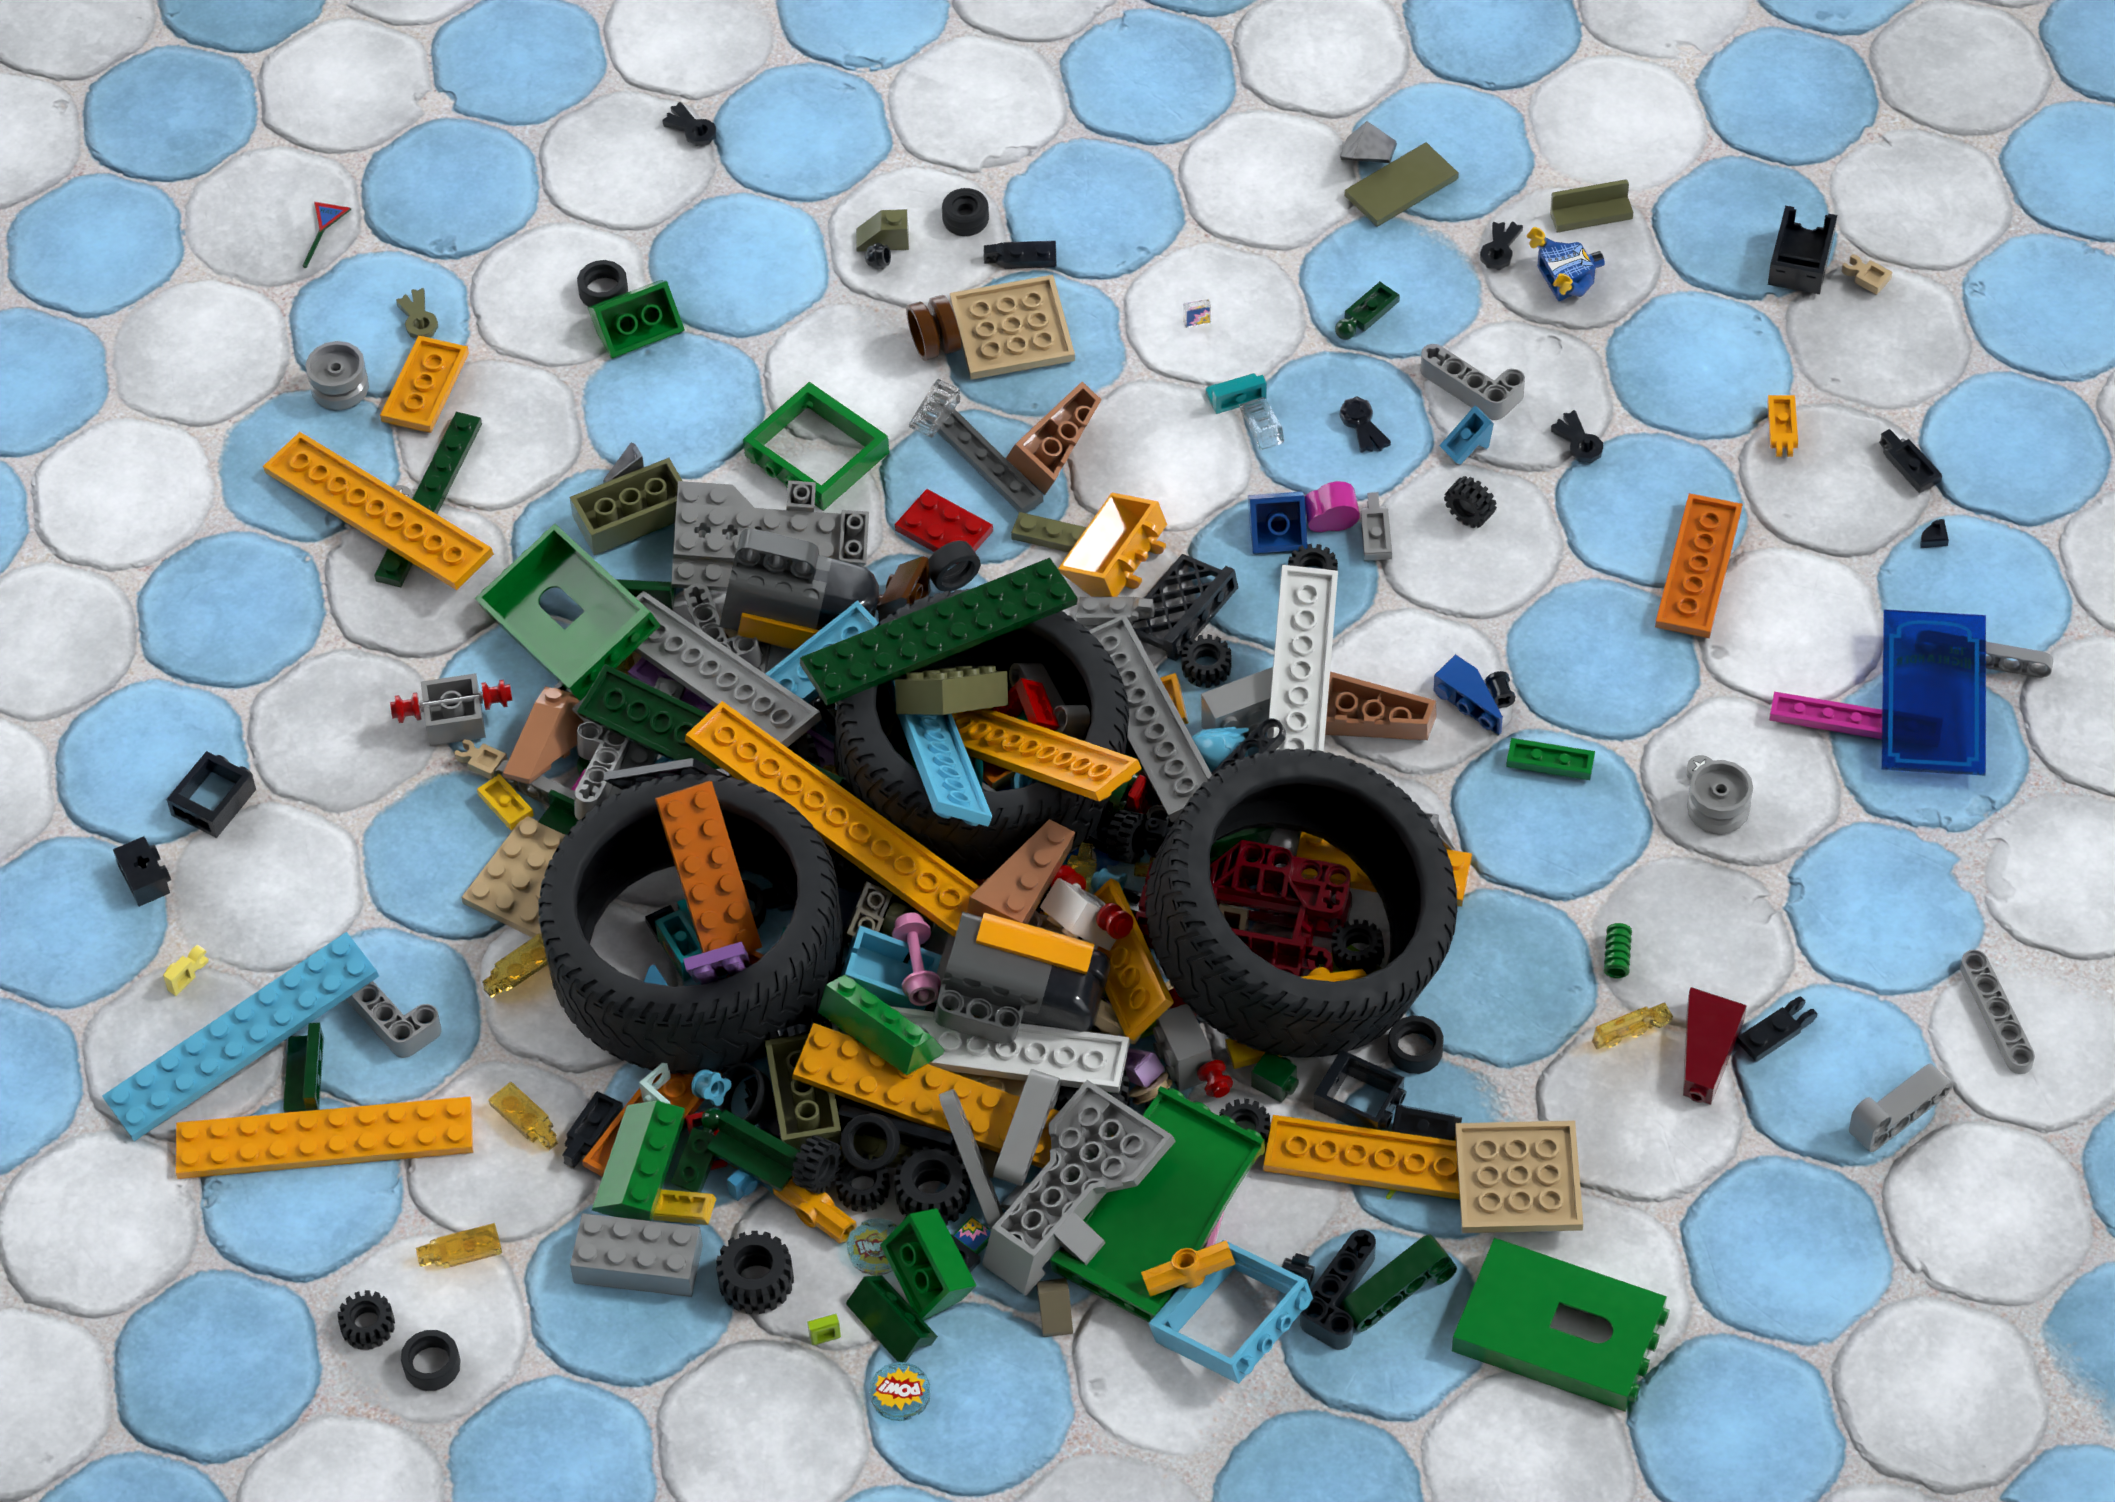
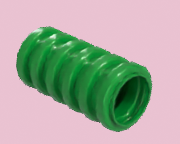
(1617, 950)

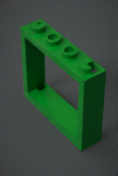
(810, 396)

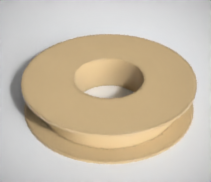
(1145, 1094)

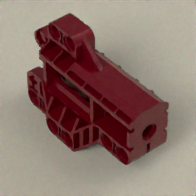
(1303, 902)

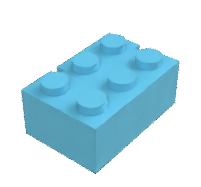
(878, 966)

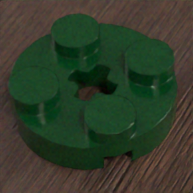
(1119, 798)

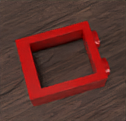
(1031, 698)

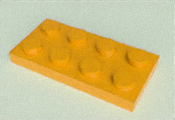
(424, 384)

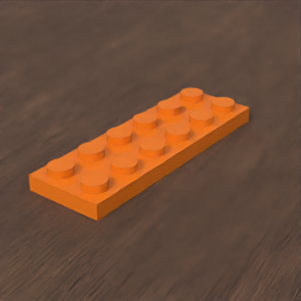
(1699, 565)
(707, 868)

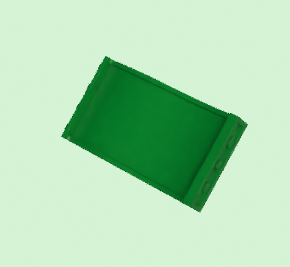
(1169, 1208)

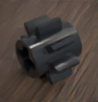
(1300, 1266)

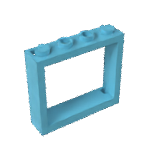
(1188, 1301)

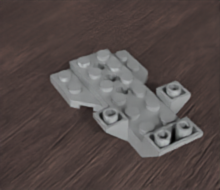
(724, 510)
(1052, 1206)

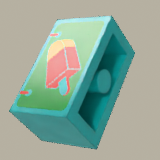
(678, 940)

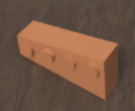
(1049, 443)
(1376, 711)
(1025, 877)

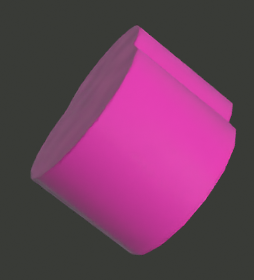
(1332, 507)

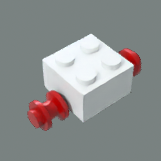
(1083, 912)

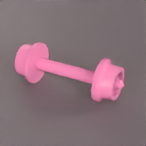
(920, 985)

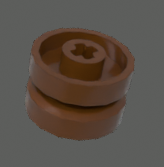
(933, 327)

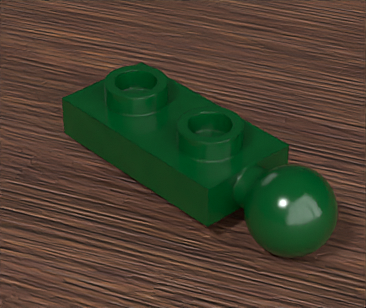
(1367, 310)
(695, 1159)

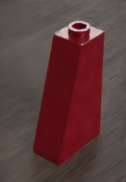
(1710, 1038)

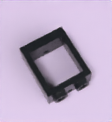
(199, 816)
(1367, 1072)

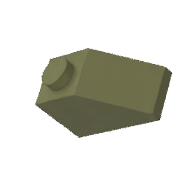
(885, 227)

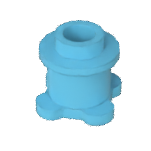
(1103, 876)
(710, 1086)

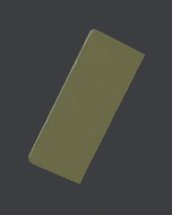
(1591, 206)

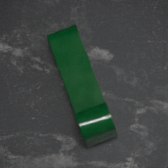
(1398, 1281)

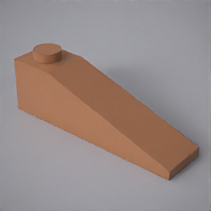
(545, 736)

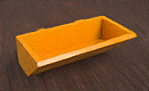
(1115, 545)

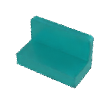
(1235, 392)

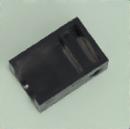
(1801, 253)

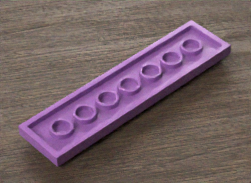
(717, 962)

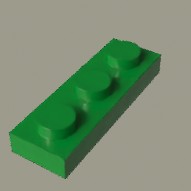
(1550, 759)

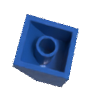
(1277, 522)

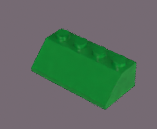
(878, 1025)
(639, 1160)

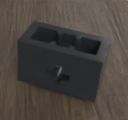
(141, 870)

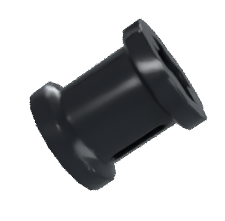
(1499, 686)

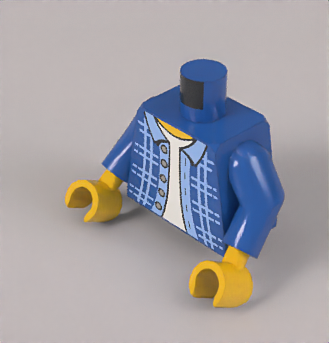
(1565, 265)

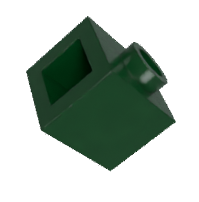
(1275, 1076)

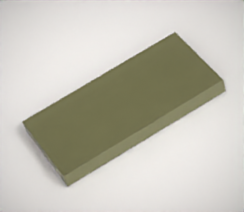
(1401, 184)

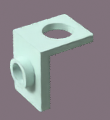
(649, 1090)

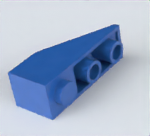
(1466, 689)

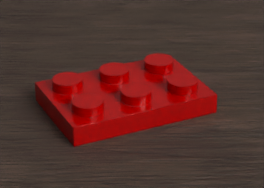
(937, 521)

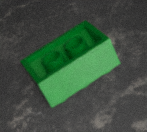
(636, 318)
(927, 1263)

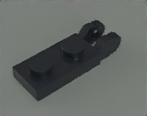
(1775, 1029)

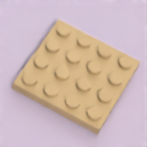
(1012, 327)
(513, 877)
(1518, 1177)

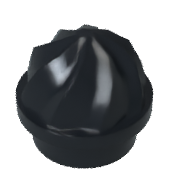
(878, 256)

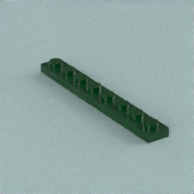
(434, 487)

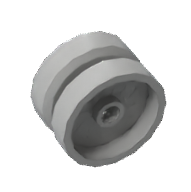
(337, 375)
(1720, 796)

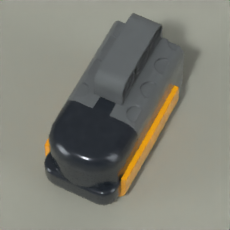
(789, 591)
(1018, 976)

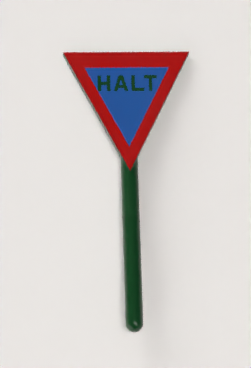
(327, 215)

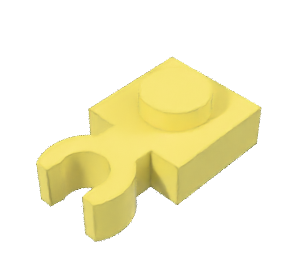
(182, 972)

